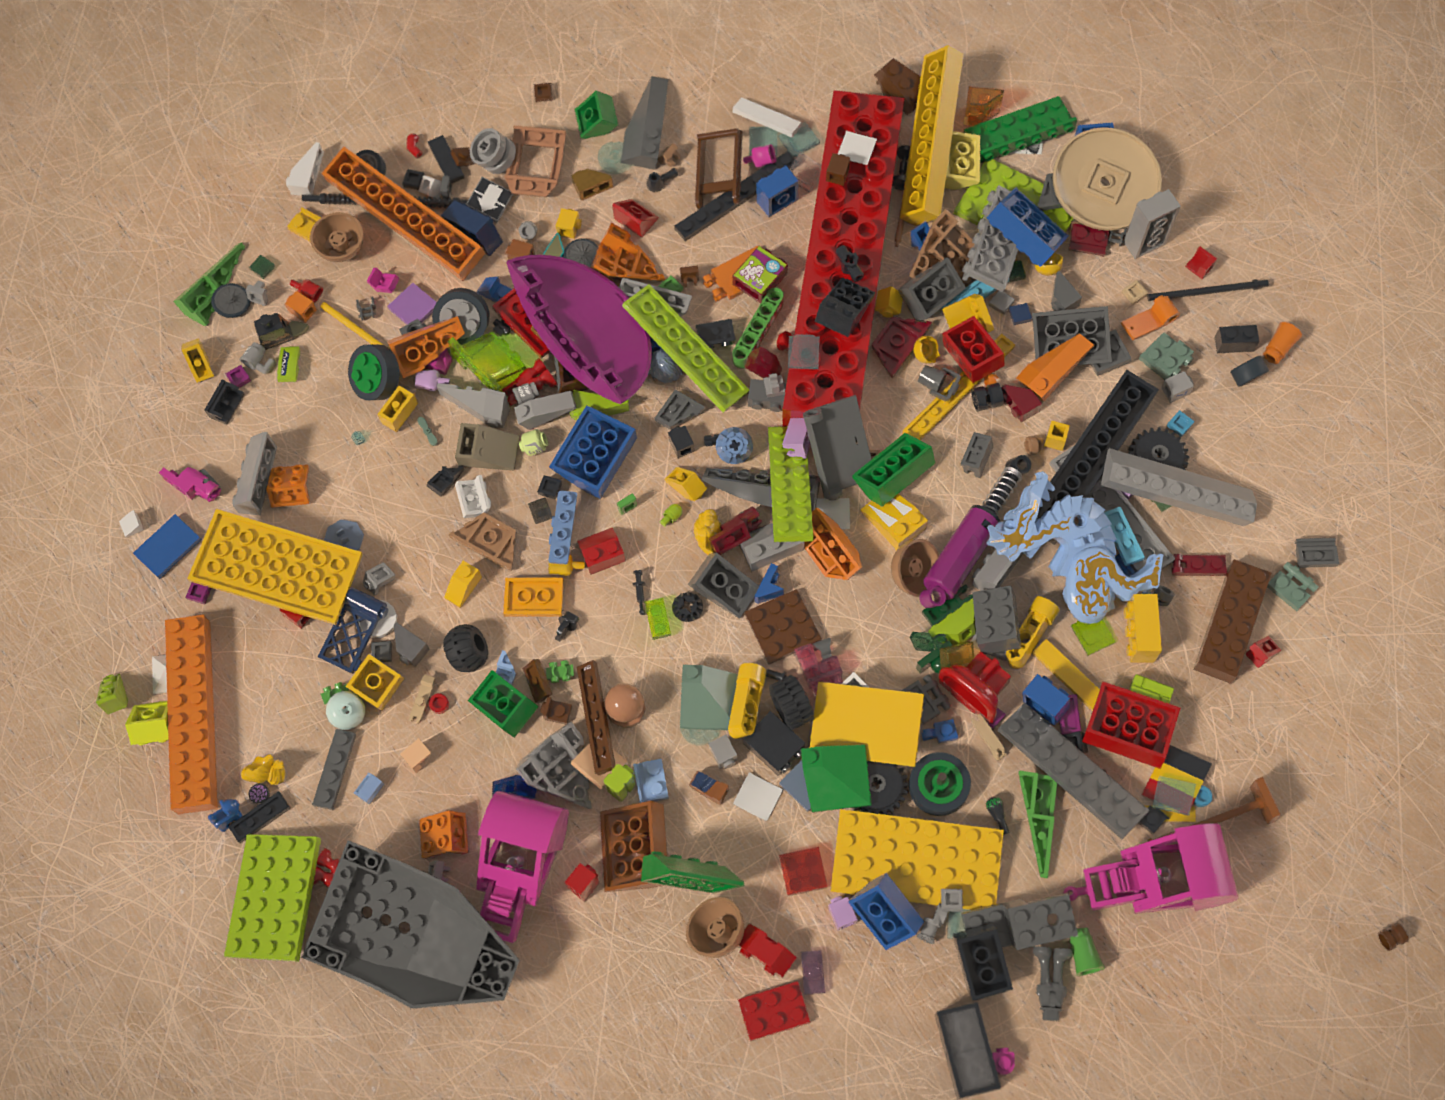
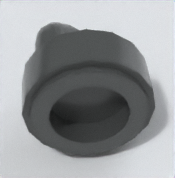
(1164, 594)

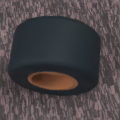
(1249, 371)

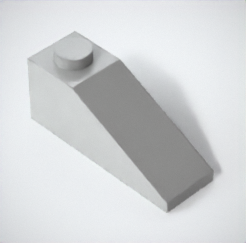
(543, 409)

